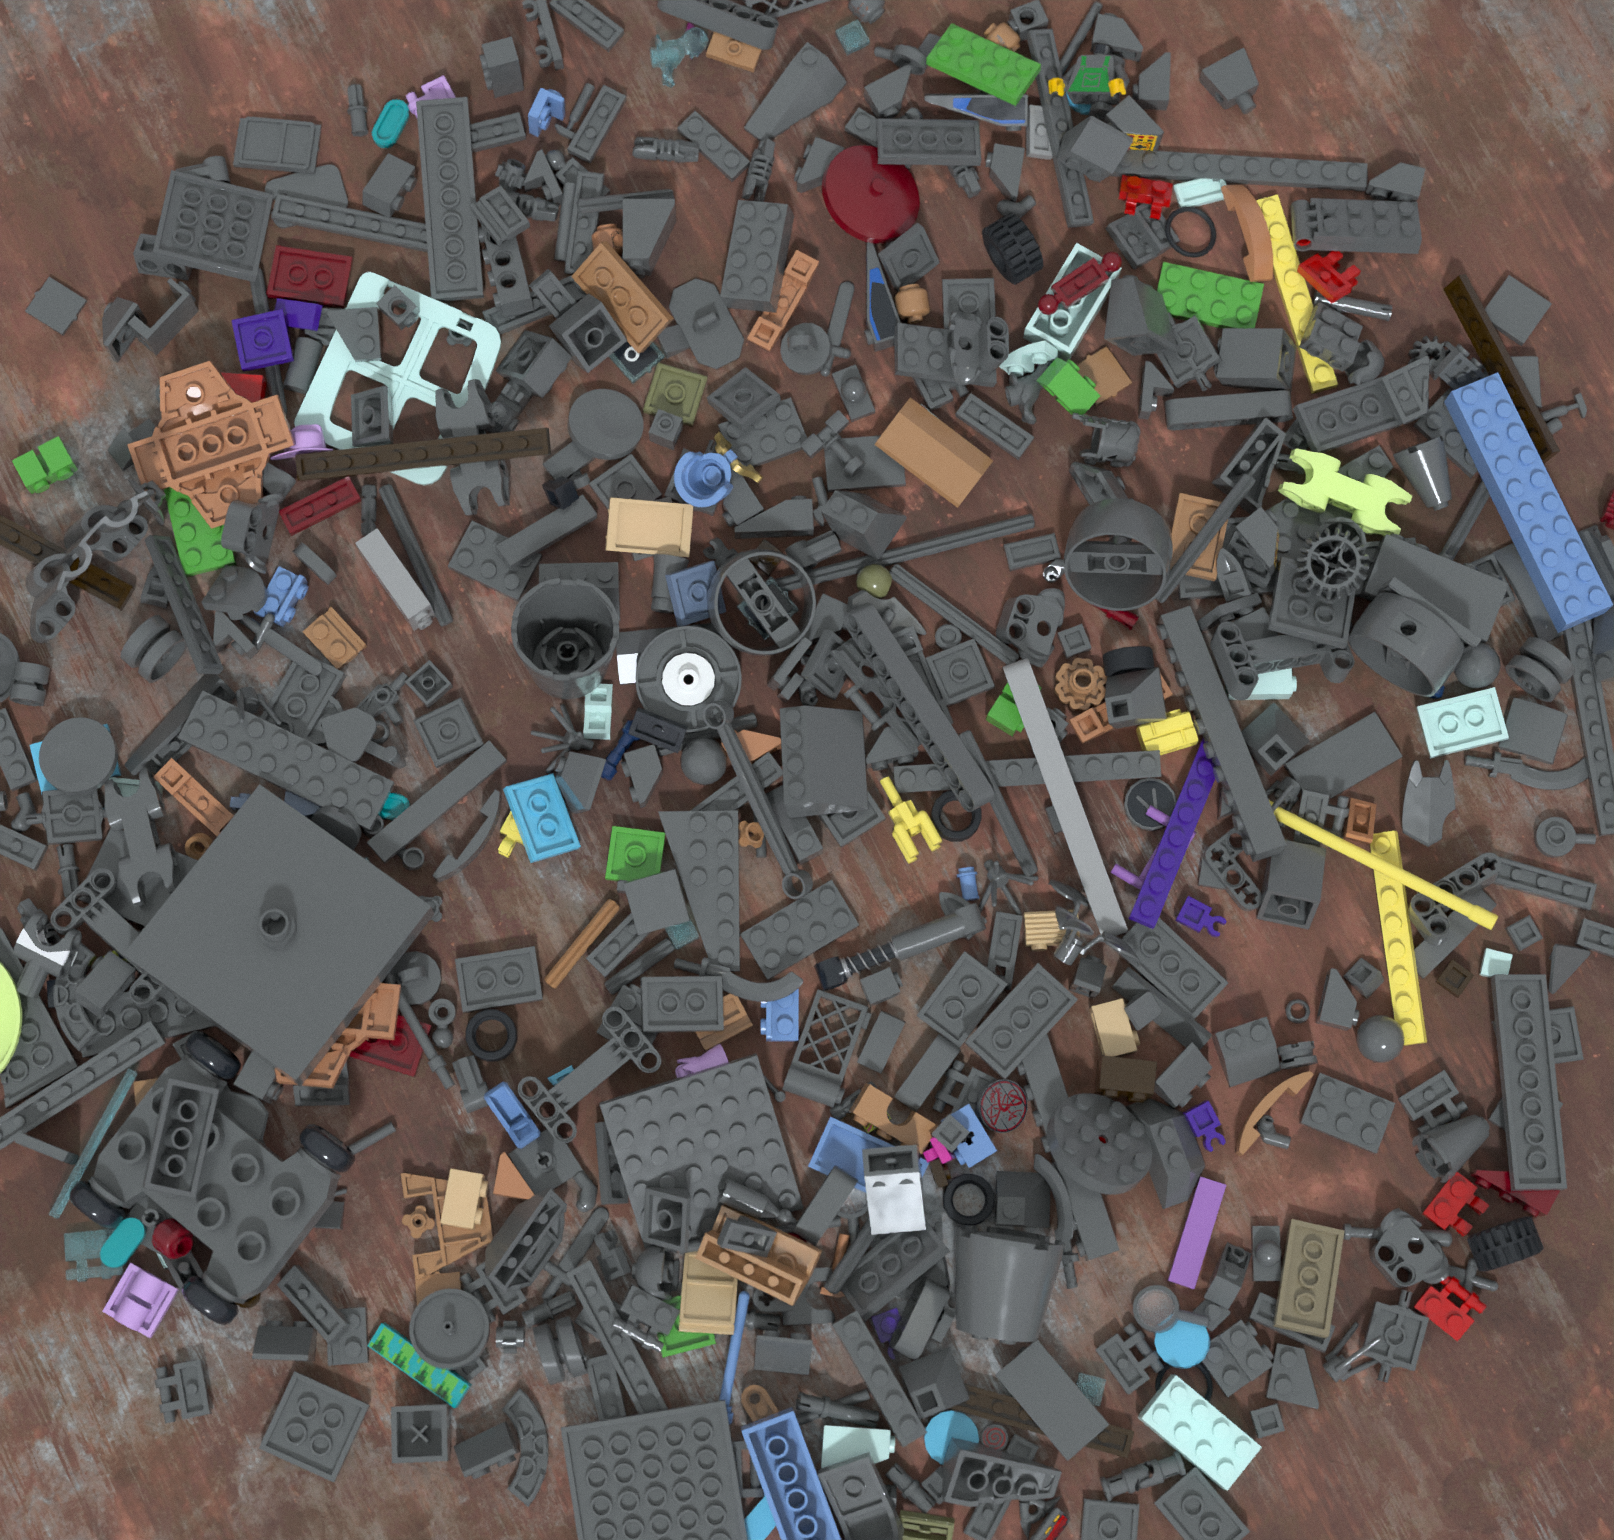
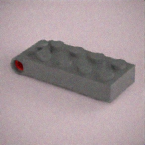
(1356, 225)

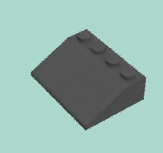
(823, 761)

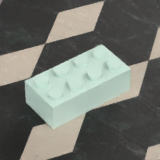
(1069, 325)
(1199, 1432)

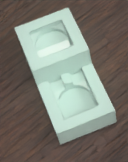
(598, 713)

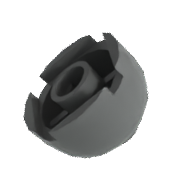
(1344, 525)
(657, 1272)

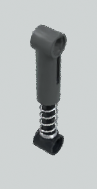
(909, 943)

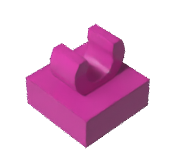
(938, 1151)

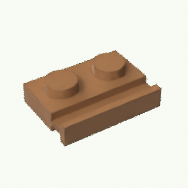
(334, 639)
(735, 1022)

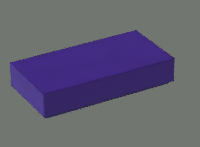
(300, 314)

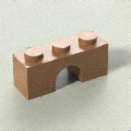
(872, 1108)

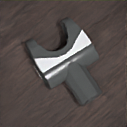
(42, 956)

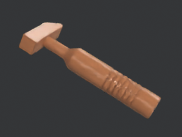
(839, 1253)

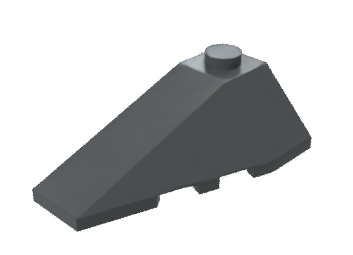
(801, 89)
(986, 1475)

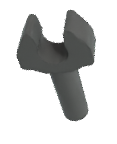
(822, 499)

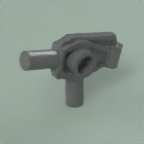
(383, 698)

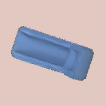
(512, 1114)

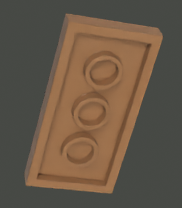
(623, 295)

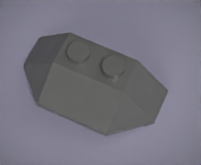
(1097, 484)
(1175, 1151)
(525, 1241)

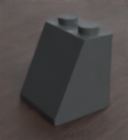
(646, 231)
(1138, 318)
(1256, 359)
(862, 521)
(1292, 885)

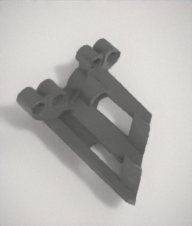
(107, 526)

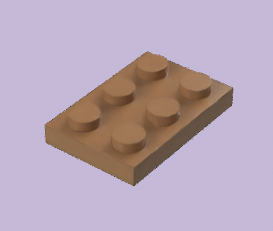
(1188, 520)

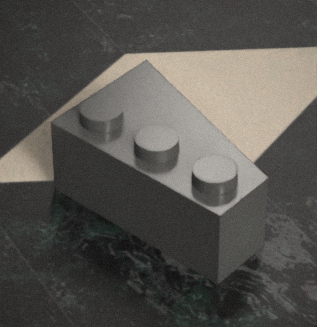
(501, 67)
(1253, 457)

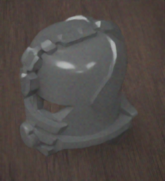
(1110, 439)

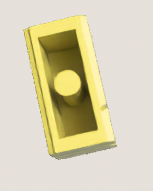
(1168, 734)

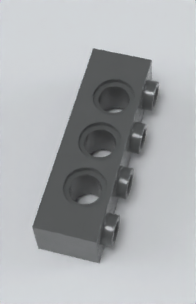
(513, 299)

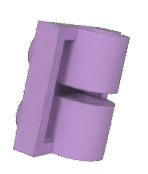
(140, 1300)

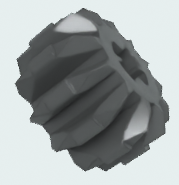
(1429, 348)

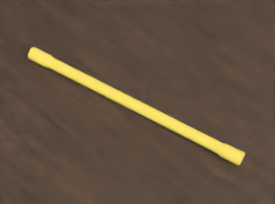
(1473, 912)

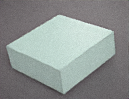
(1495, 963)

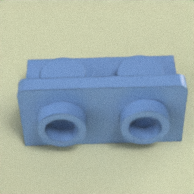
(545, 104)
(283, 595)
(781, 1019)

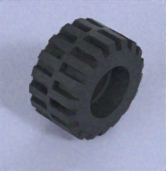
(1012, 248)
(1505, 1244)

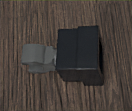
(562, 491)

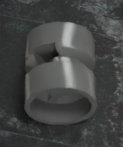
(29, 684)

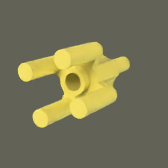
(909, 823)

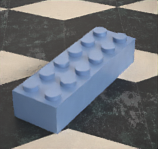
(789, 1478)

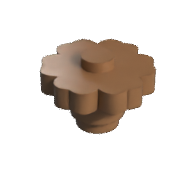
(1080, 684)

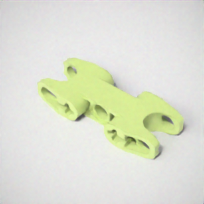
(1326, 485)

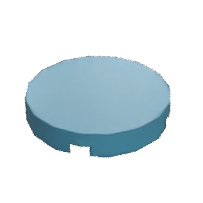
(1183, 1344)
(945, 1426)

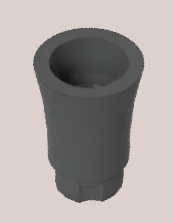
(664, 565)

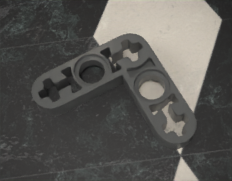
(1228, 853)

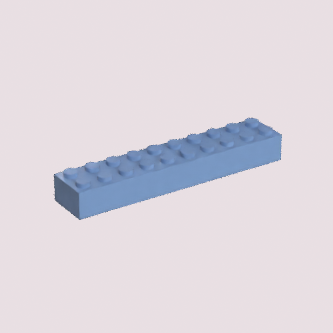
(1528, 502)

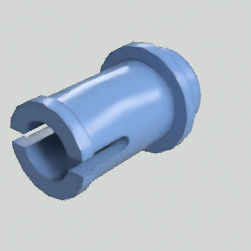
(968, 883)

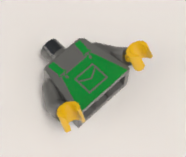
(1093, 79)

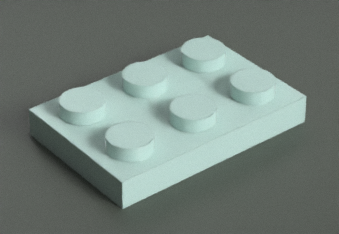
(1462, 722)

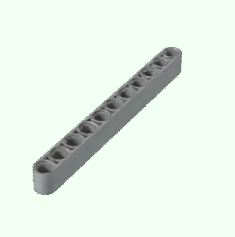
(1065, 797)

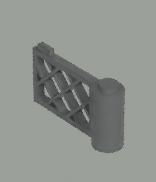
(819, 1083)

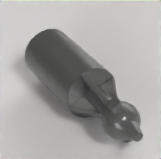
(752, 1203)

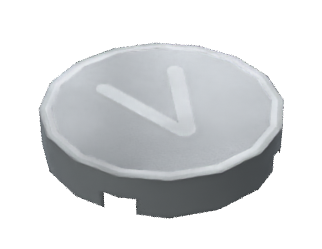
(1147, 793)

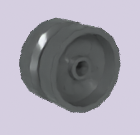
(153, 648)
(1540, 669)
(560, 1350)

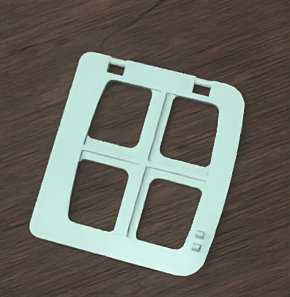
(402, 380)

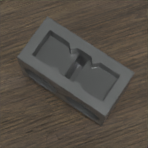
(151, 266)

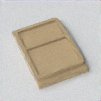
(649, 527)
(707, 1298)

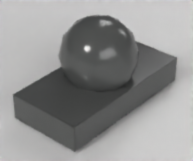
(853, 393)
(1266, 1253)

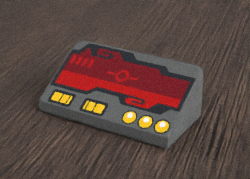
(1051, 1526)

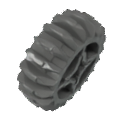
(1343, 569)

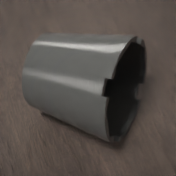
(567, 621)
(1004, 1282)

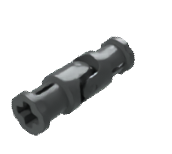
(1137, 1477)

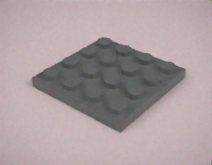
(212, 226)

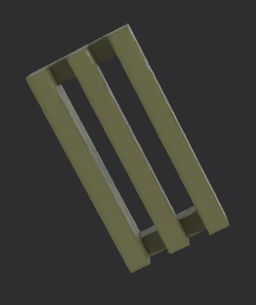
(926, 1524)

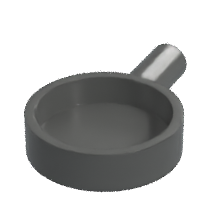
(904, 55)
(1557, 837)

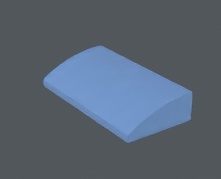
(843, 1147)

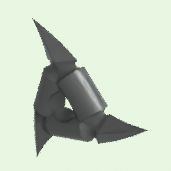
(1031, 1518)

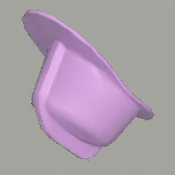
(307, 440)

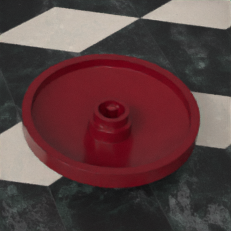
(870, 198)

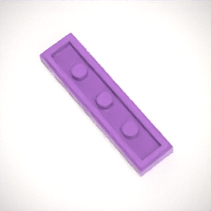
(1196, 1232)

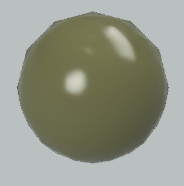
(874, 580)

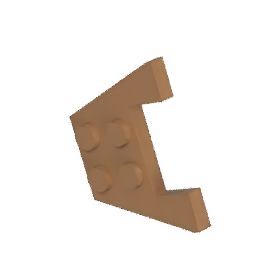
(453, 1241)

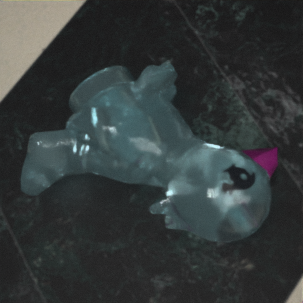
(671, 52)

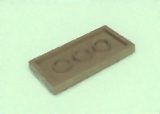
(1308, 1278)

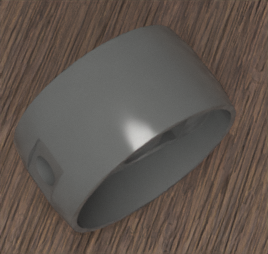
(1118, 571)
(773, 616)
(1406, 644)

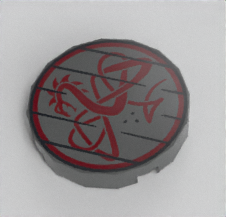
(1001, 1105)

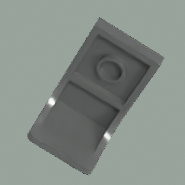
(861, 1500)

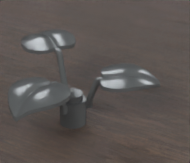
(1071, 943)

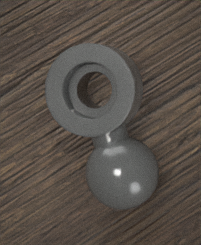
(442, 1036)

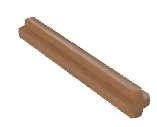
(582, 943)

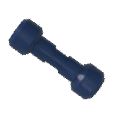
(615, 756)

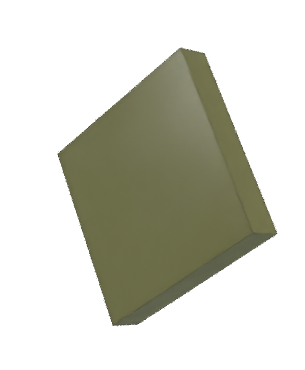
(675, 392)

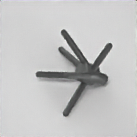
(571, 741)
(998, 879)

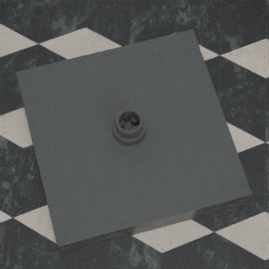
(279, 934)

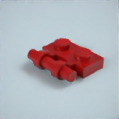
(1444, 1312)

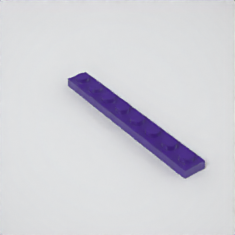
(1174, 841)

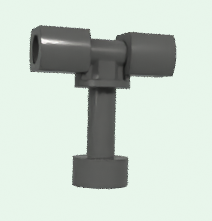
(829, 439)

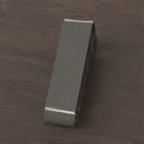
(1451, 883)

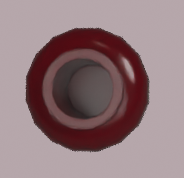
(172, 1239)

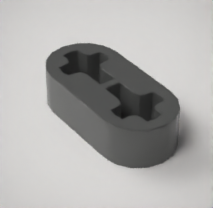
(314, 563)

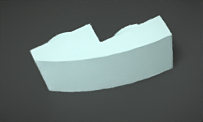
(1023, 359)

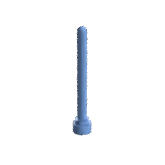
(733, 1352)

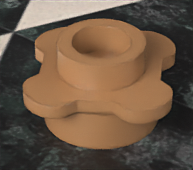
(756, 831)
(426, 1222)

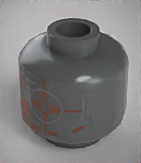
(867, 10)

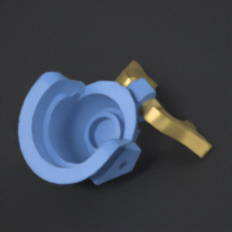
(706, 477)

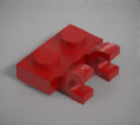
(1145, 191)
(1325, 279)
(1450, 1201)

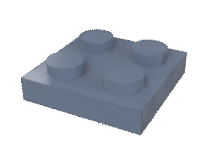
(689, 593)

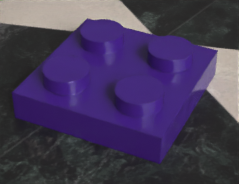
(262, 340)

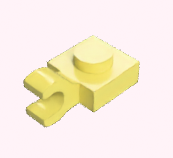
(512, 835)

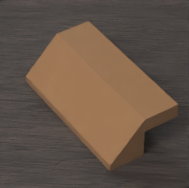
(933, 452)
(780, 1274)

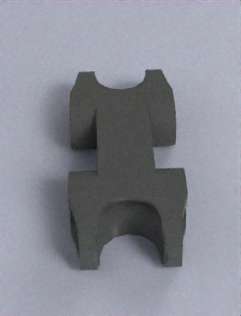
(468, 421)
(137, 818)

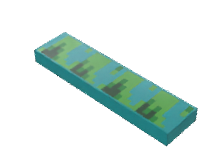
(400, 1352)

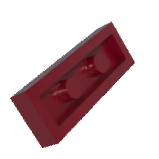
(319, 506)

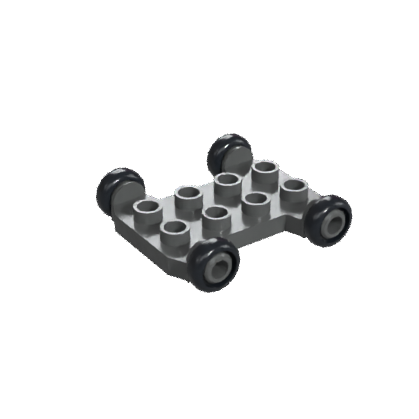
(247, 1198)

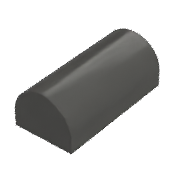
(303, 368)

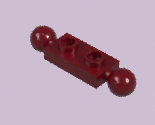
(1079, 283)

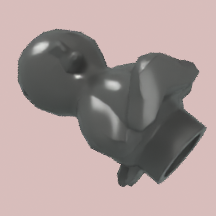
(1025, 392)

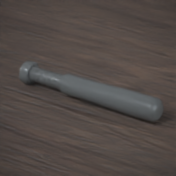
(1443, 1237)

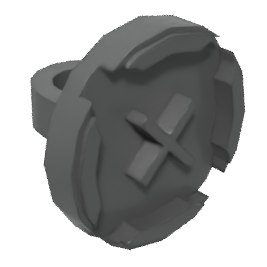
(806, 349)
(418, 977)

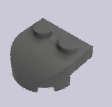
(236, 592)

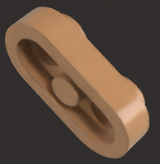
(763, 1408)

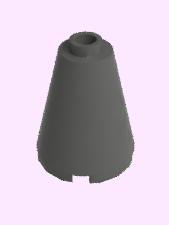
(1427, 471)
(1450, 1145)

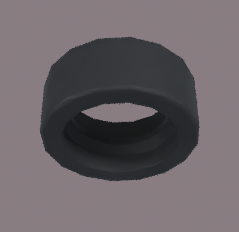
(1128, 660)
(945, 833)
(477, 1020)
(968, 1179)

